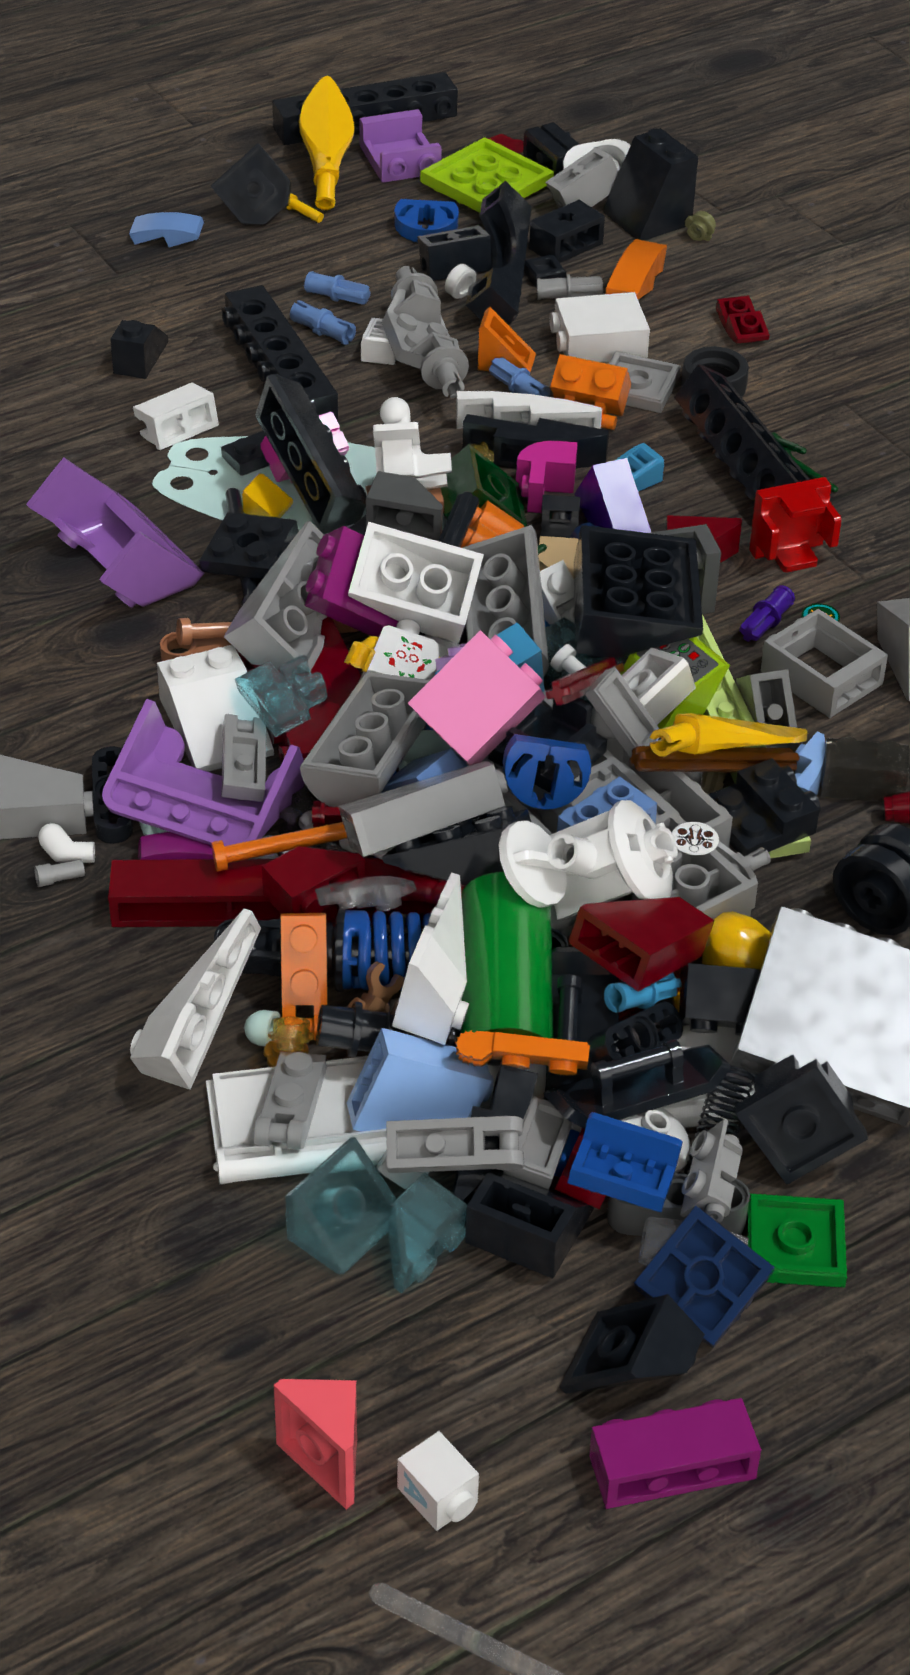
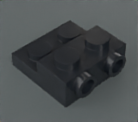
(768, 808)

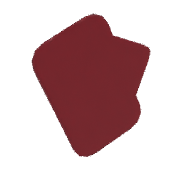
(513, 144)

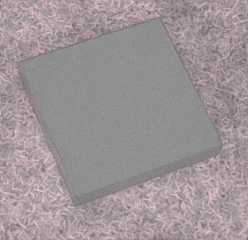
(650, 380)

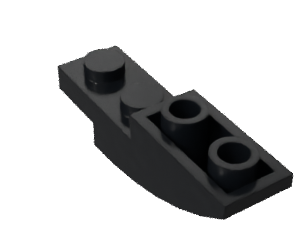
(510, 438)

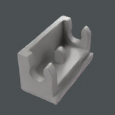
(585, 179)

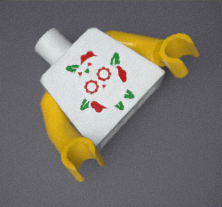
(396, 652)

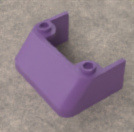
(136, 553)

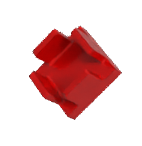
(792, 521)

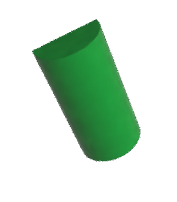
(506, 960)

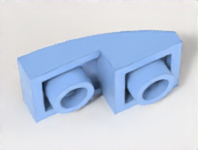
(811, 763)

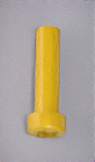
(304, 209)

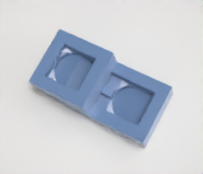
(173, 226)

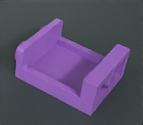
(397, 145)

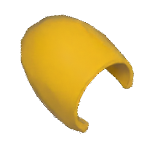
(736, 942)

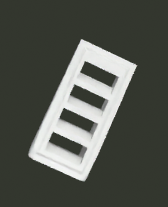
(375, 344)

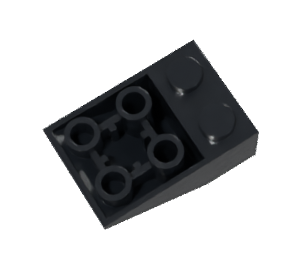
(462, 848)

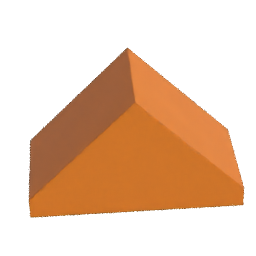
(501, 341)

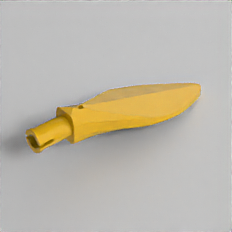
(327, 133)
(707, 734)

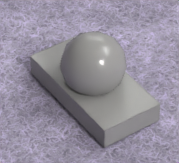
(619, 712)
(542, 1142)

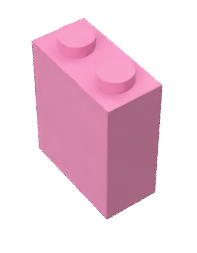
(478, 697)

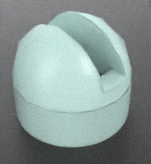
(259, 1025)

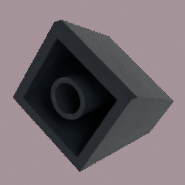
(653, 186)

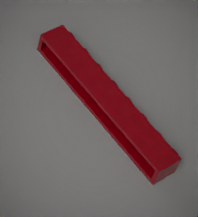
(199, 896)

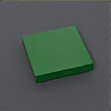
(799, 1238)

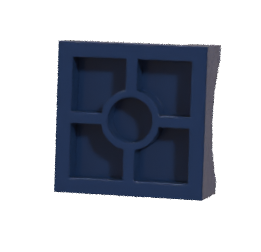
(706, 1274)

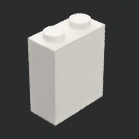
(600, 326)

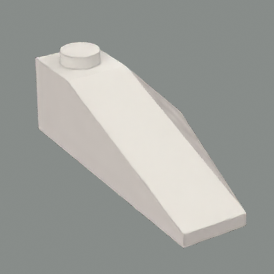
(436, 972)

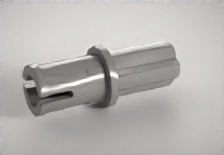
(569, 287)

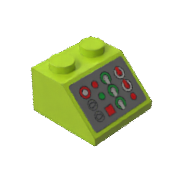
(706, 669)

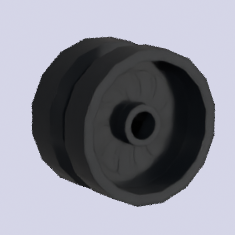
(875, 880)

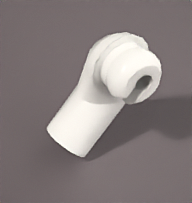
(62, 848)

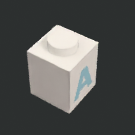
(438, 1481)

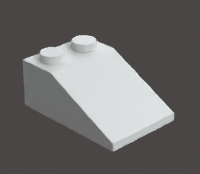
(416, 580)
(197, 696)

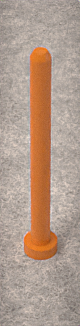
(275, 844)

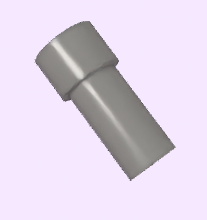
(48, 874)

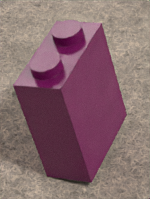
(332, 579)

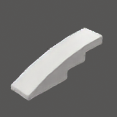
(524, 408)

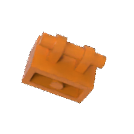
(594, 385)

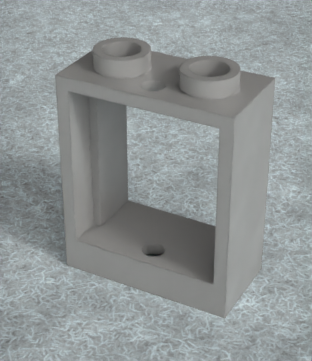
(861, 662)

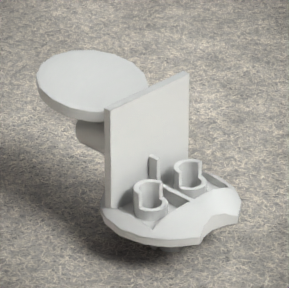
(590, 860)

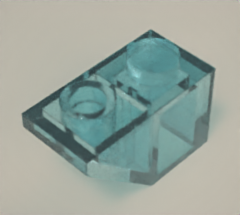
(421, 1228)

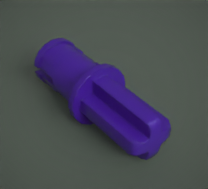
(767, 613)

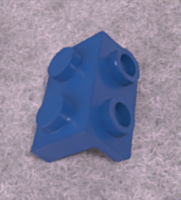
(626, 1162)

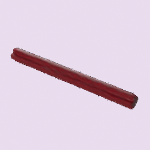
(577, 683)

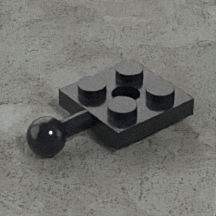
(265, 540)

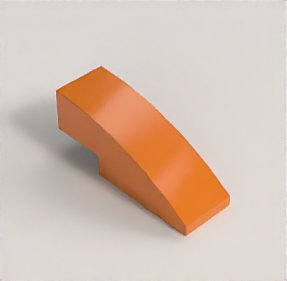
(637, 268)

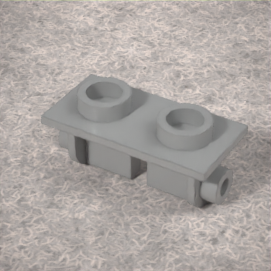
(713, 1157)

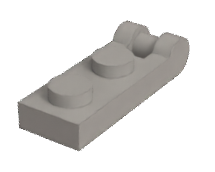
(243, 758)
(291, 1100)
(453, 1144)

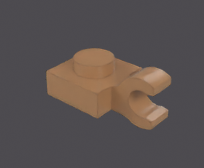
(378, 994)

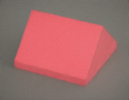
(320, 1431)

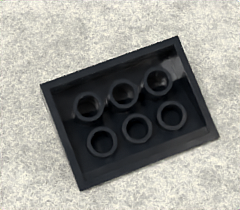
(634, 591)

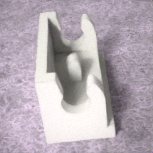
(177, 415)

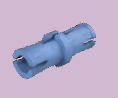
(322, 322)

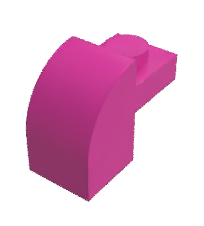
(548, 468)

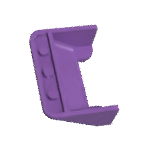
(185, 800)

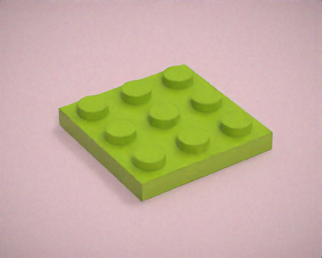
(480, 169)

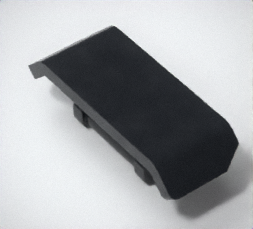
(578, 1005)
(641, 1082)

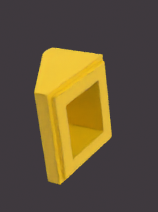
(265, 498)

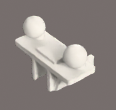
(399, 447)

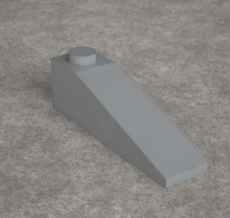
(274, 618)

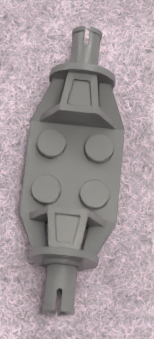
(420, 335)

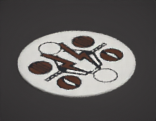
(695, 838)

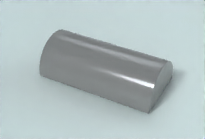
(509, 588)
(364, 740)

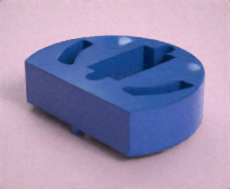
(409, 212)
(563, 786)

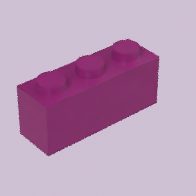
(674, 1452)

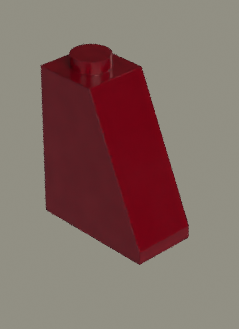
(641, 937)

